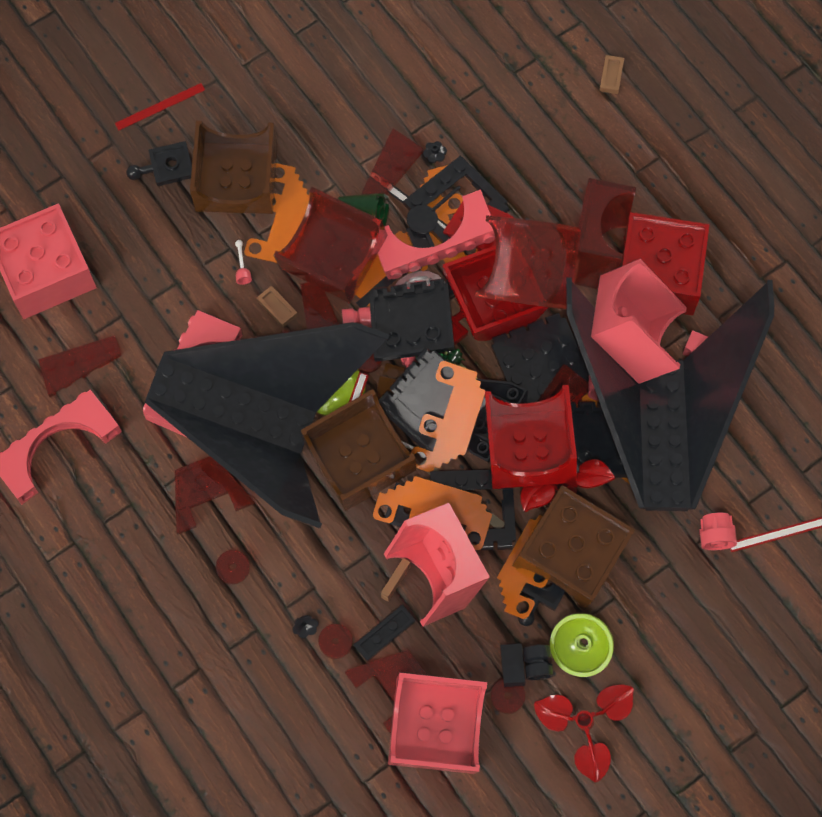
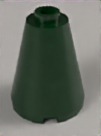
(371, 204)

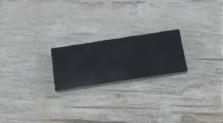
(384, 633)

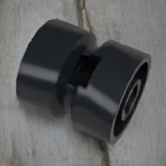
(538, 662)

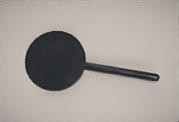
(423, 218)

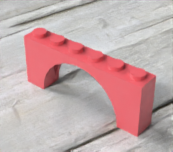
(401, 258)
(202, 331)
(83, 414)

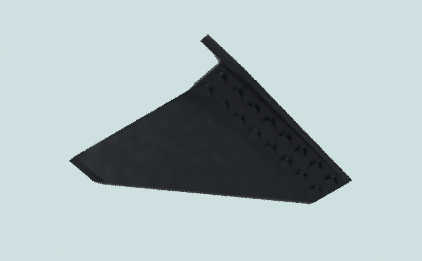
(255, 397)
(675, 422)

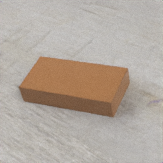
(611, 74)
(277, 306)
(395, 579)

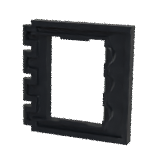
(444, 180)
(482, 481)

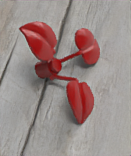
(590, 475)
(556, 710)

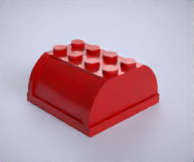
(484, 315)

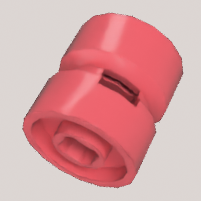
(361, 316)

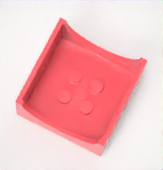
(42, 262)
(632, 317)
(445, 556)
(436, 723)

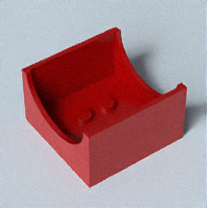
(672, 251)
(531, 441)

